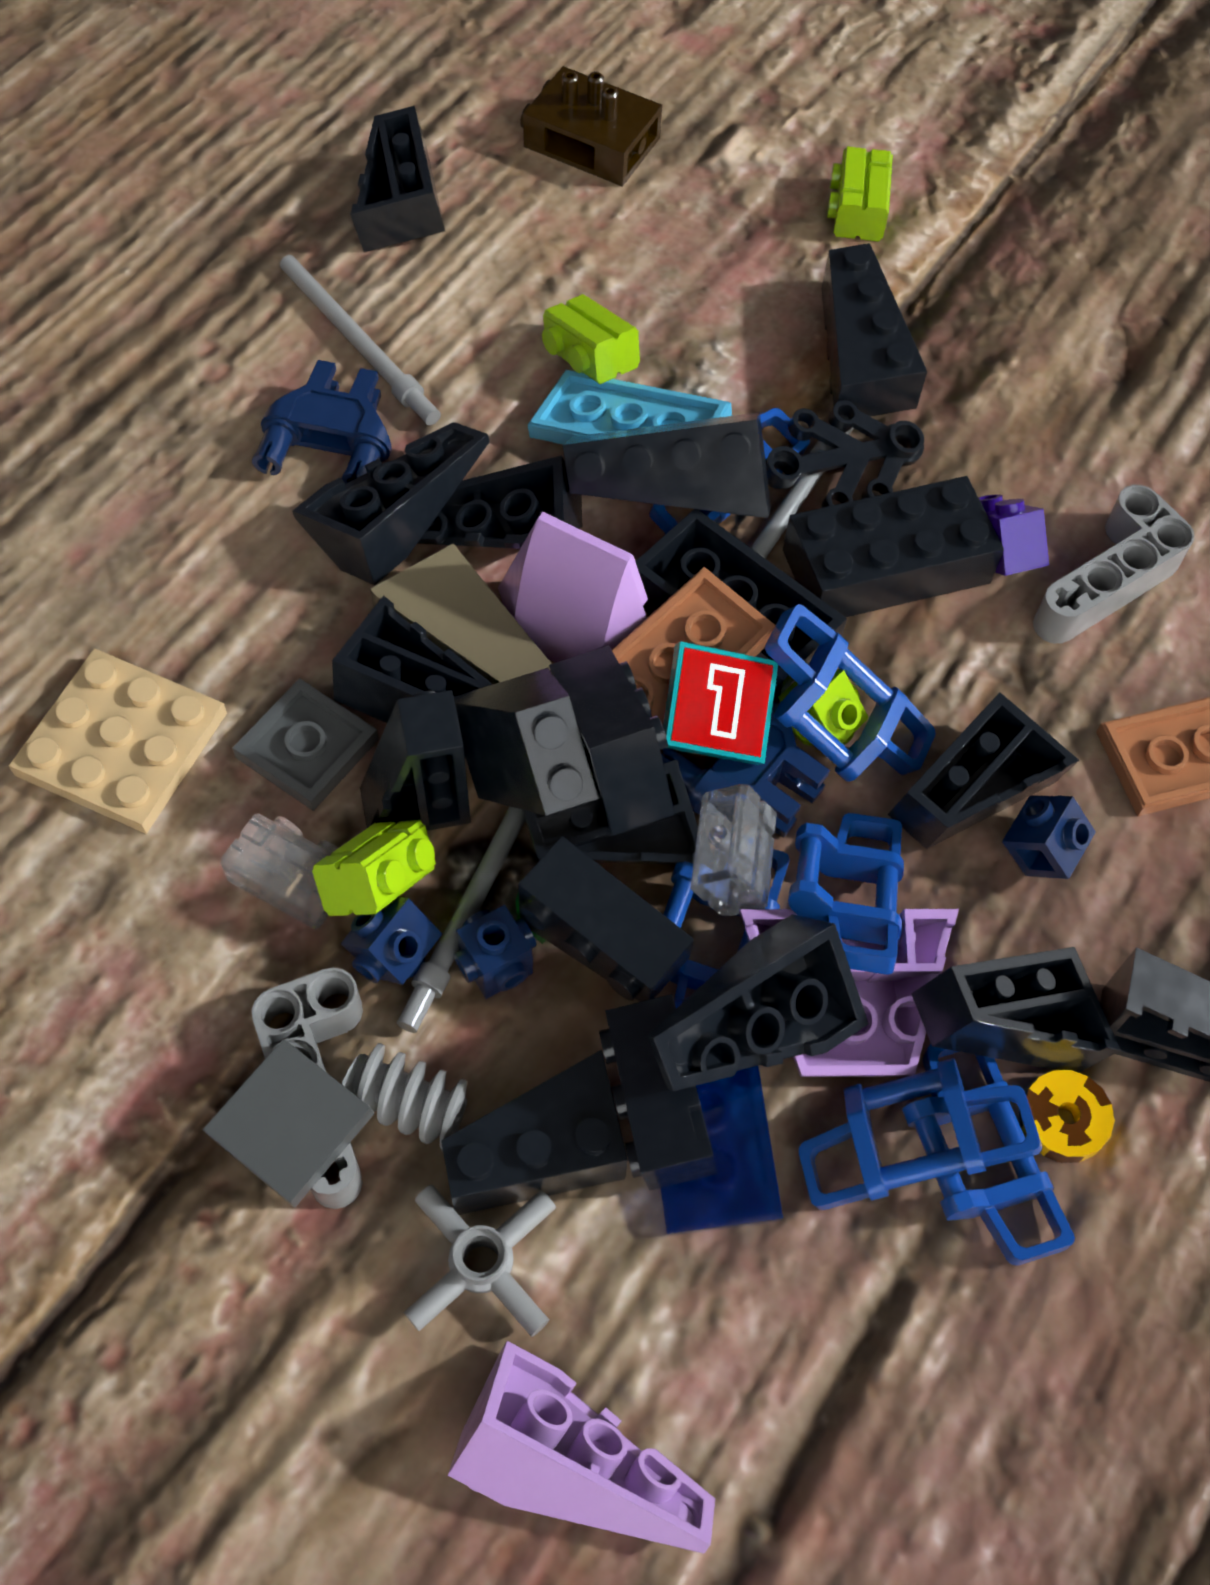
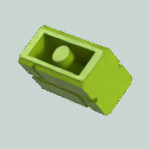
(861, 194)
(591, 338)
(374, 868)

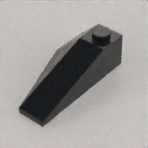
(504, 506)
(384, 513)
(767, 1003)

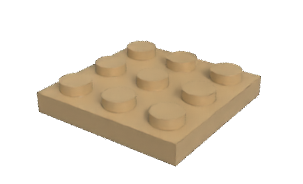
(119, 740)

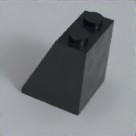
(525, 744)

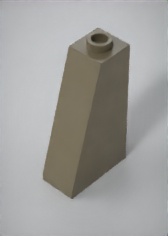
(462, 615)

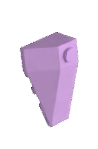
(556, 1457)

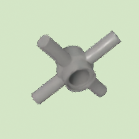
(498, 1277)

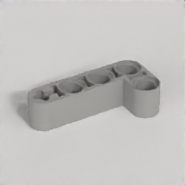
(1147, 551)
(311, 1026)

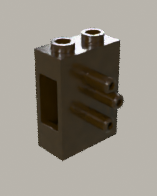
(591, 125)

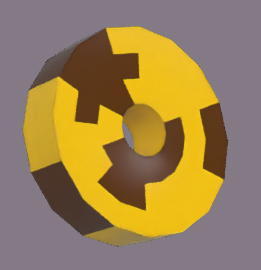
(1085, 1101)

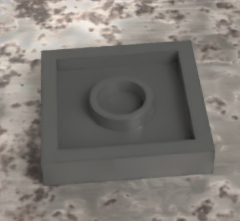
(306, 744)
(289, 1122)

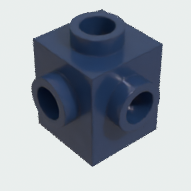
(1049, 836)
(391, 942)
(495, 950)

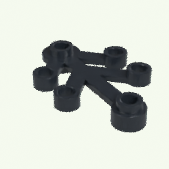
(847, 451)

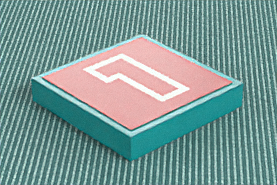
(719, 703)

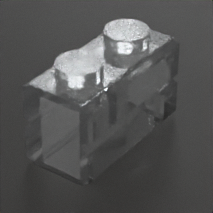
(734, 850)
(277, 867)

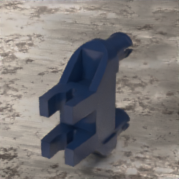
(327, 421)
(783, 764)

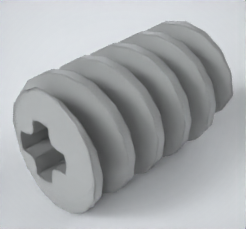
(407, 1095)

